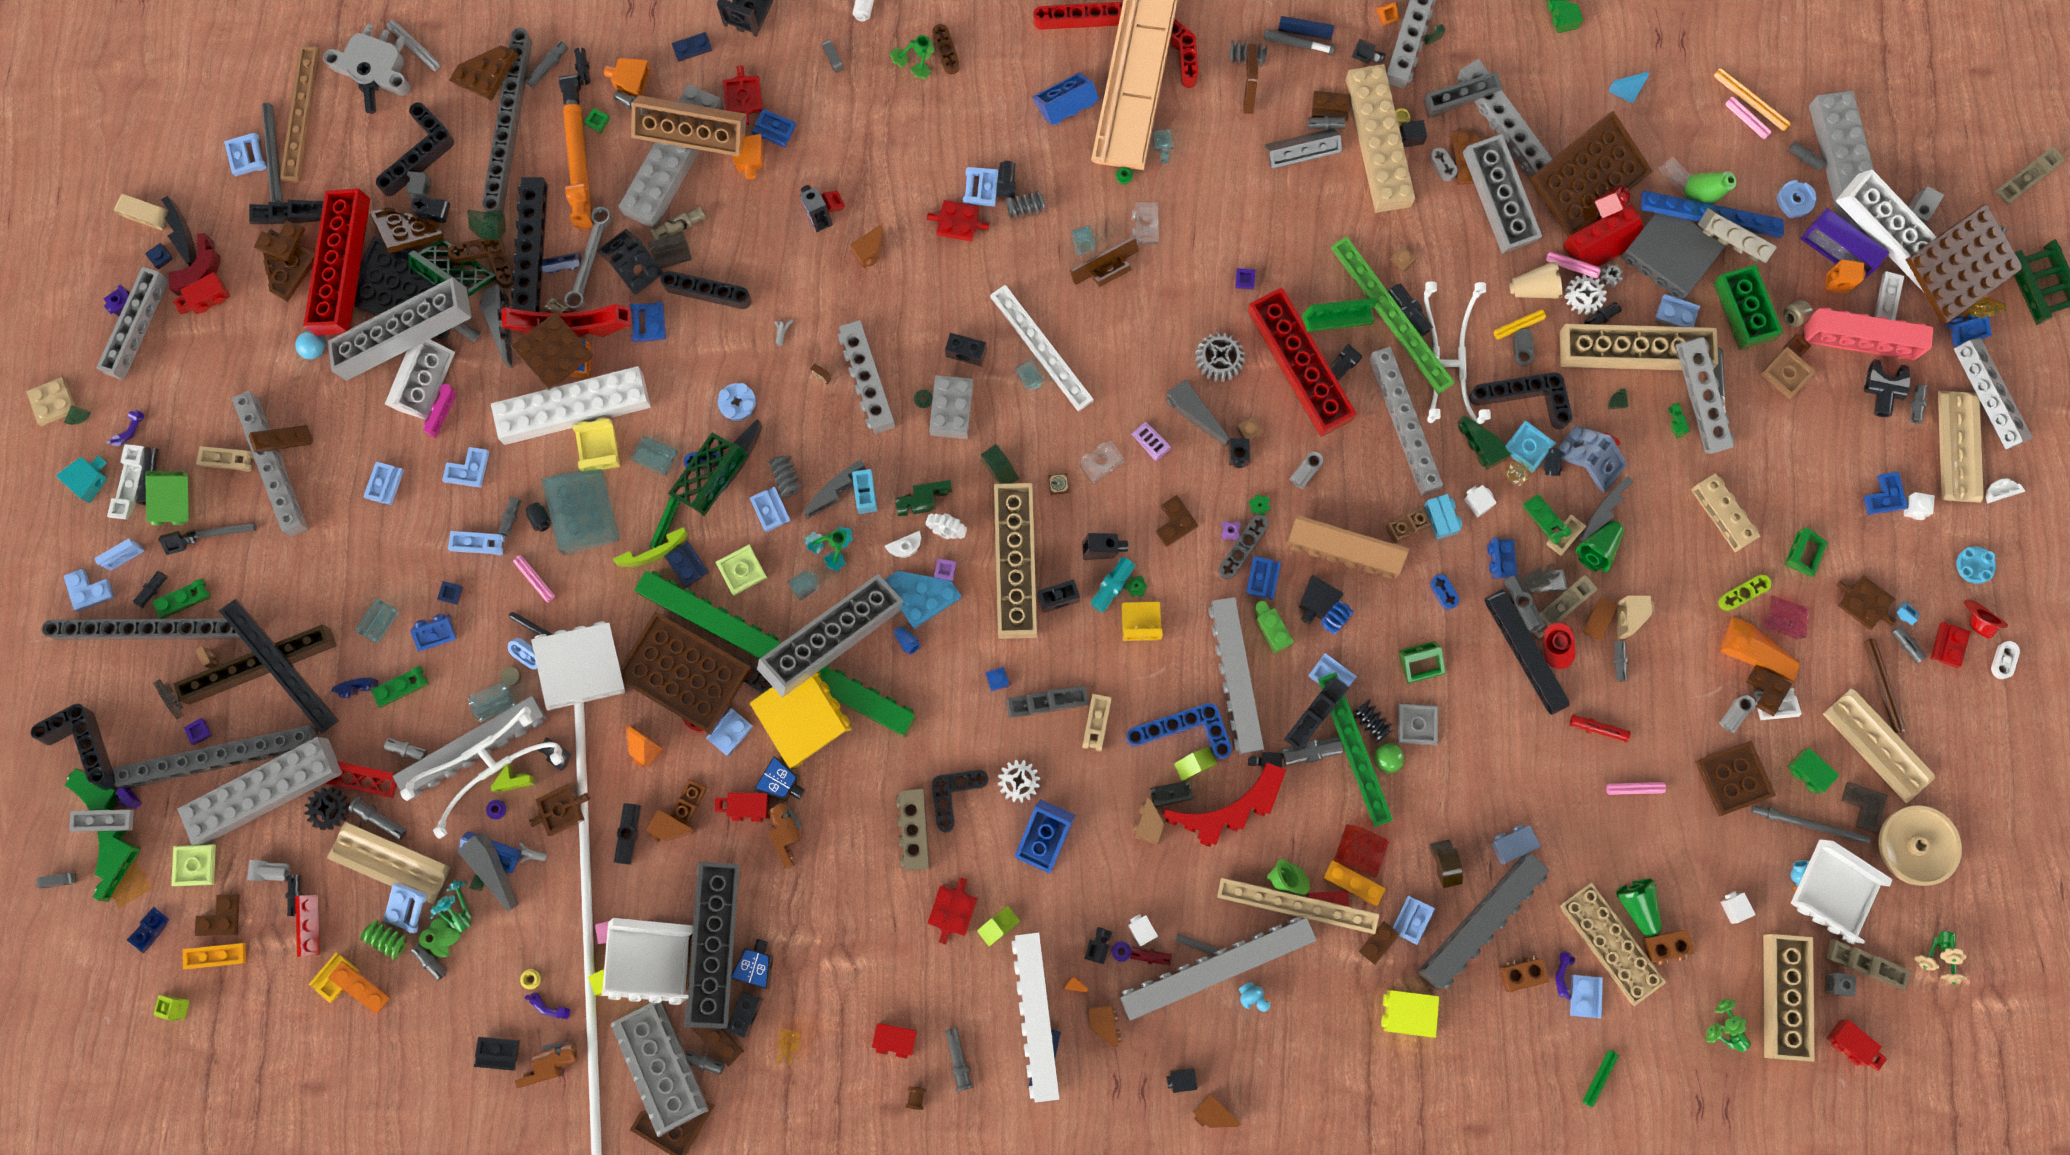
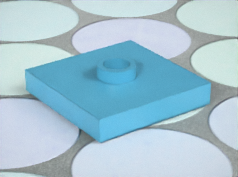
(1529, 446)

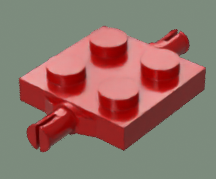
(743, 94)
(958, 220)
(952, 911)

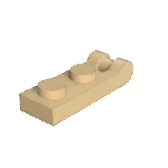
(224, 458)
(1097, 721)

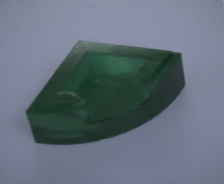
(1439, 31)
(1618, 400)
(76, 415)
(477, 883)

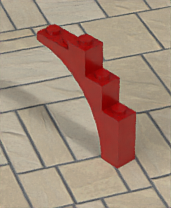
(595, 322)
(1210, 824)

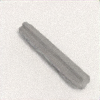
(412, 44)

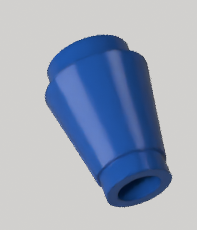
(907, 641)

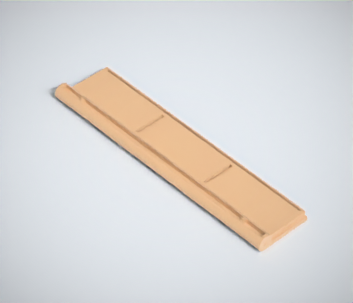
(1134, 83)

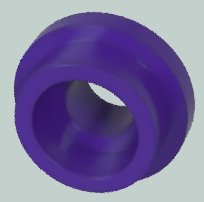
(501, 812)
(1126, 956)

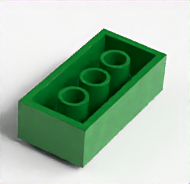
(1748, 307)

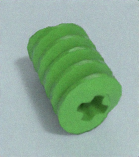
(383, 939)

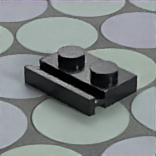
(496, 1053)

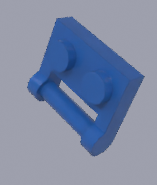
(653, 322)

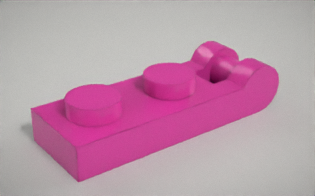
(439, 410)

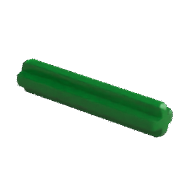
(664, 523)
(1600, 1078)

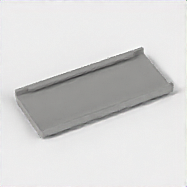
(659, 1067)

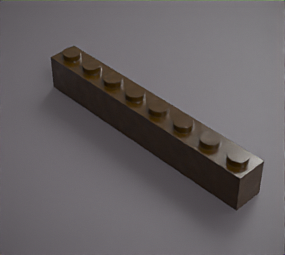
(250, 667)

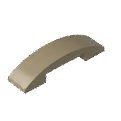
(2030, 175)
(1566, 603)

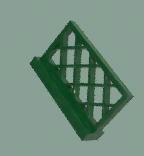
(428, 269)
(717, 479)

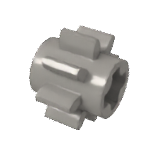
(1611, 275)

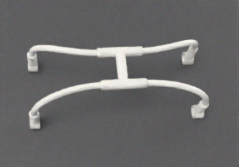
(1461, 363)
(525, 719)

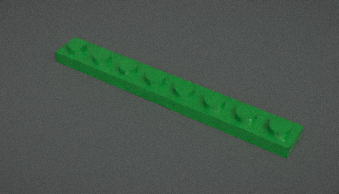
(1358, 759)

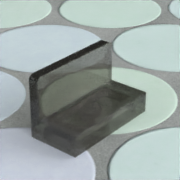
(670, 250)

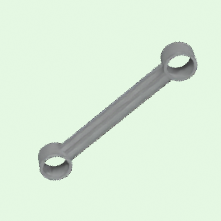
(588, 258)

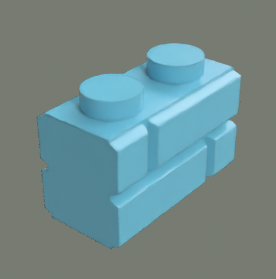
(1442, 516)

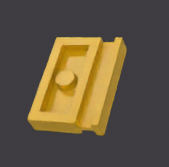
(323, 985)

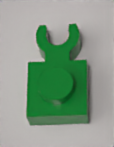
(1678, 424)

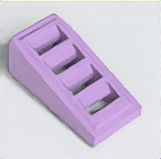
(1150, 450)

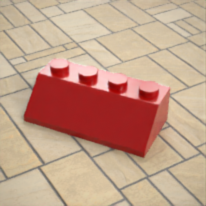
(1605, 238)

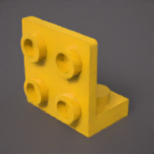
(1141, 621)

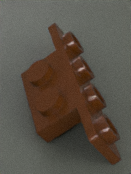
(1106, 265)

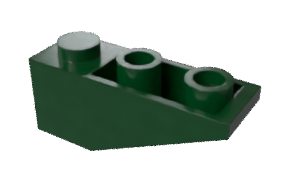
(1487, 446)

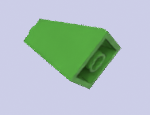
(166, 497)

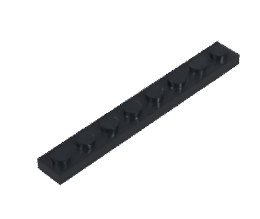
(278, 665)

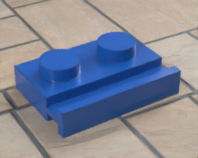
(774, 128)
(1263, 578)

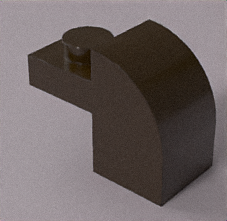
(1448, 863)

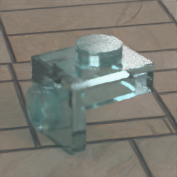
(1029, 375)

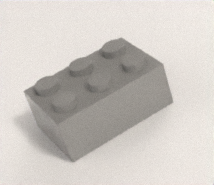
(951, 407)

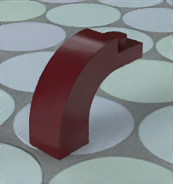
(205, 264)

